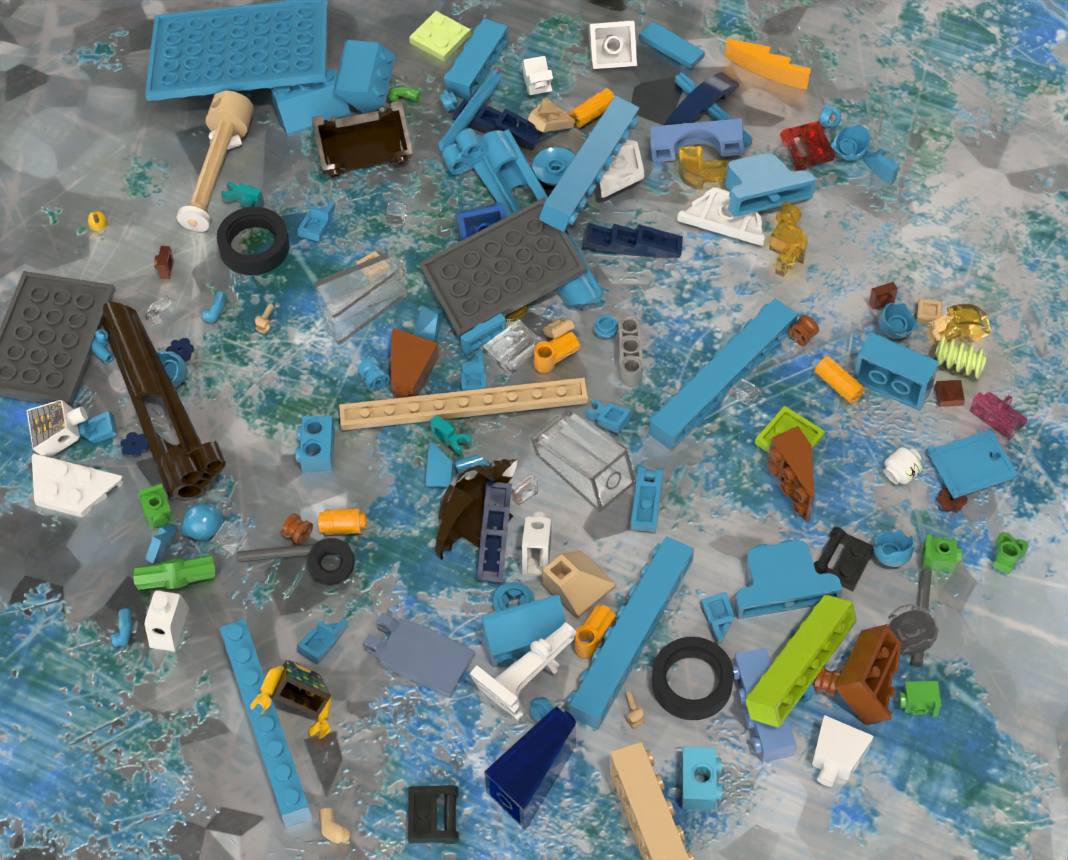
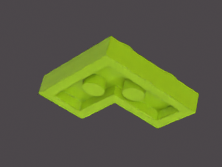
(784, 421)

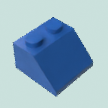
(478, 218)

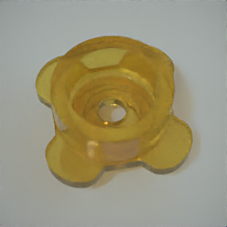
(793, 210)

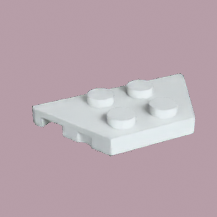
(624, 171)
(712, 214)
(70, 486)

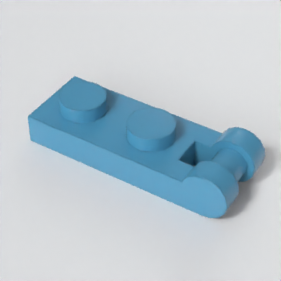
(646, 499)

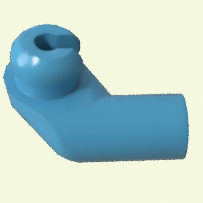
(216, 308)
(99, 346)
(471, 461)
(125, 629)

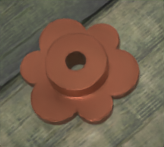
(948, 503)

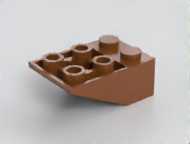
(792, 465)

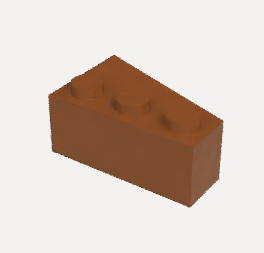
(869, 674)

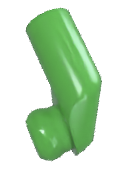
(406, 92)

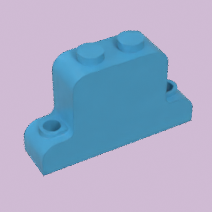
(765, 183)
(783, 580)

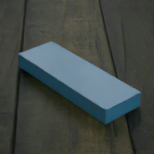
(671, 45)

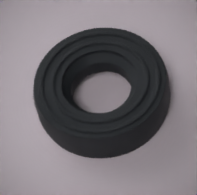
(331, 545)

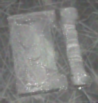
(509, 343)

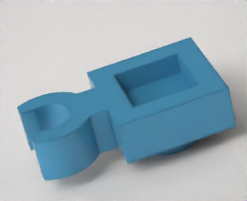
(610, 417)

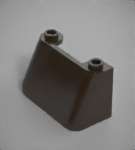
(362, 140)

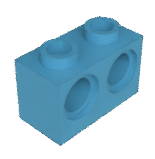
(316, 443)

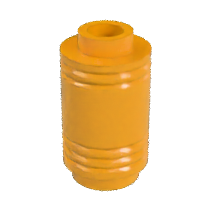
(342, 521)

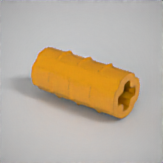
(592, 108)
(839, 379)

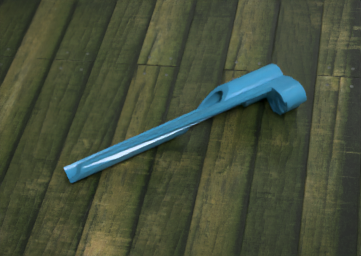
(501, 168)

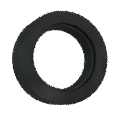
(248, 218)
(697, 648)

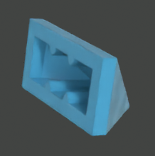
(429, 323)

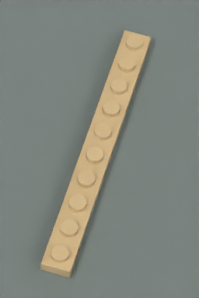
(463, 403)

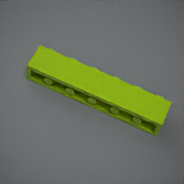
(801, 661)

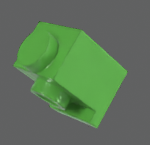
(155, 506)
(940, 554)
(920, 698)

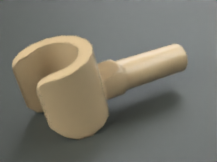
(262, 324)
(634, 717)

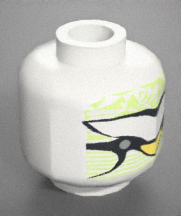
(903, 465)

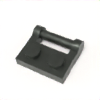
(852, 561)
(423, 814)

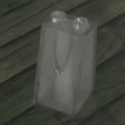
(361, 294)
(585, 458)

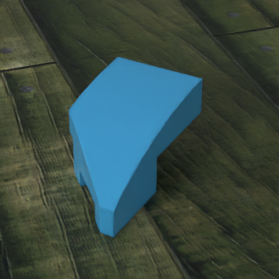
(882, 166)
(316, 223)
(473, 373)
(98, 428)
(438, 468)
(161, 543)
(718, 614)
(321, 640)

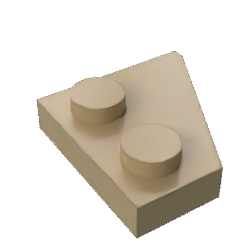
(550, 117)

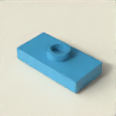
(482, 334)

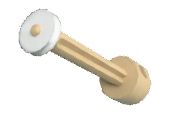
(228, 116)

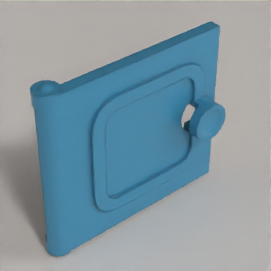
(968, 464)

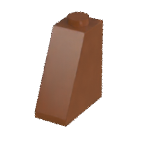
(411, 362)

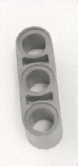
(630, 339)

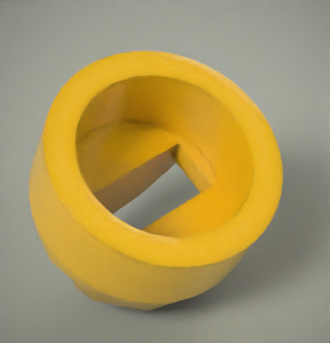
(102, 224)

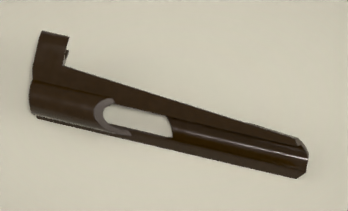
(184, 466)

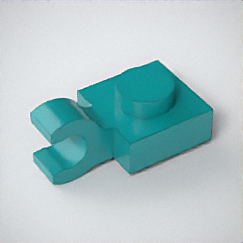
(247, 195)
(445, 432)

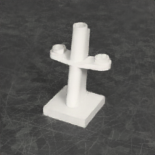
(506, 686)

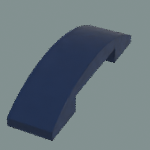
(702, 99)

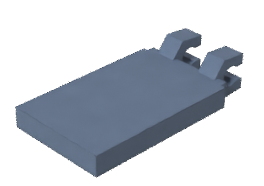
(420, 654)

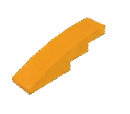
(770, 66)

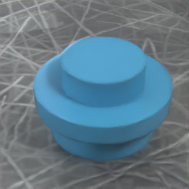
(448, 100)
(606, 326)
(540, 708)

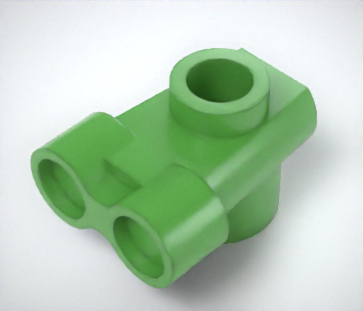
(1008, 552)

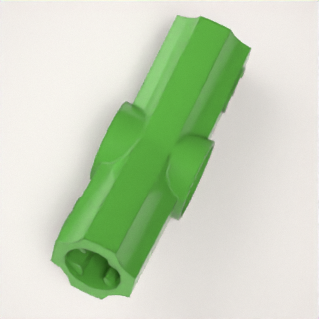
(174, 573)

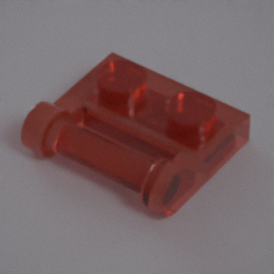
(814, 143)

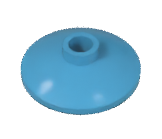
(551, 164)

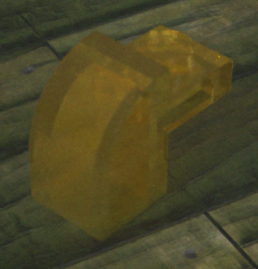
(695, 171)
(791, 245)
(962, 321)

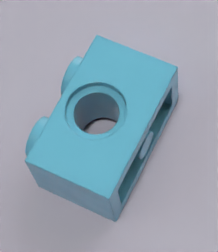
(698, 794)

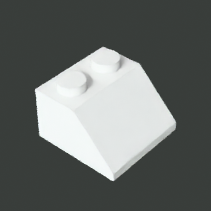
(612, 44)

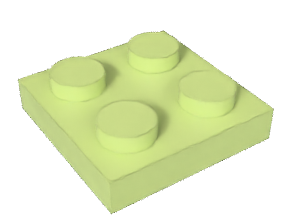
(440, 36)

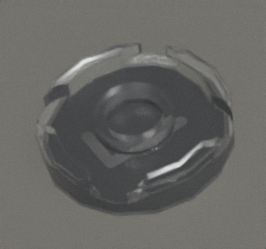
(914, 628)

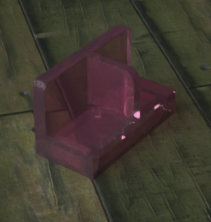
(998, 414)

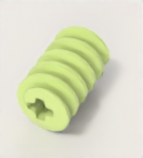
(960, 357)

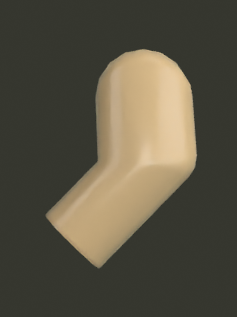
(332, 830)

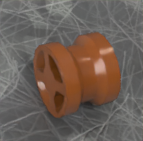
(803, 330)
(297, 529)
(826, 681)

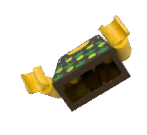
(299, 689)

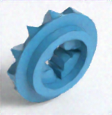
(512, 590)

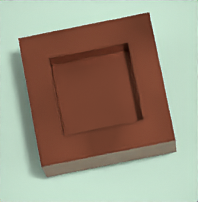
(164, 262)
(883, 295)
(949, 393)

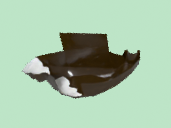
(463, 503)

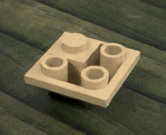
(576, 581)

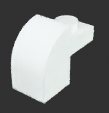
(537, 75)

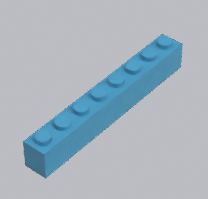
(589, 164)
(727, 367)
(631, 632)
(266, 726)

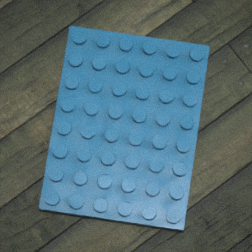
(238, 49)

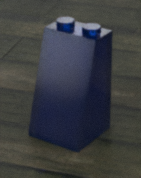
(531, 766)

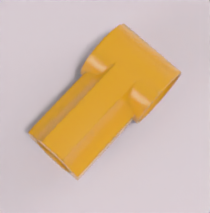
(554, 351)
(593, 630)

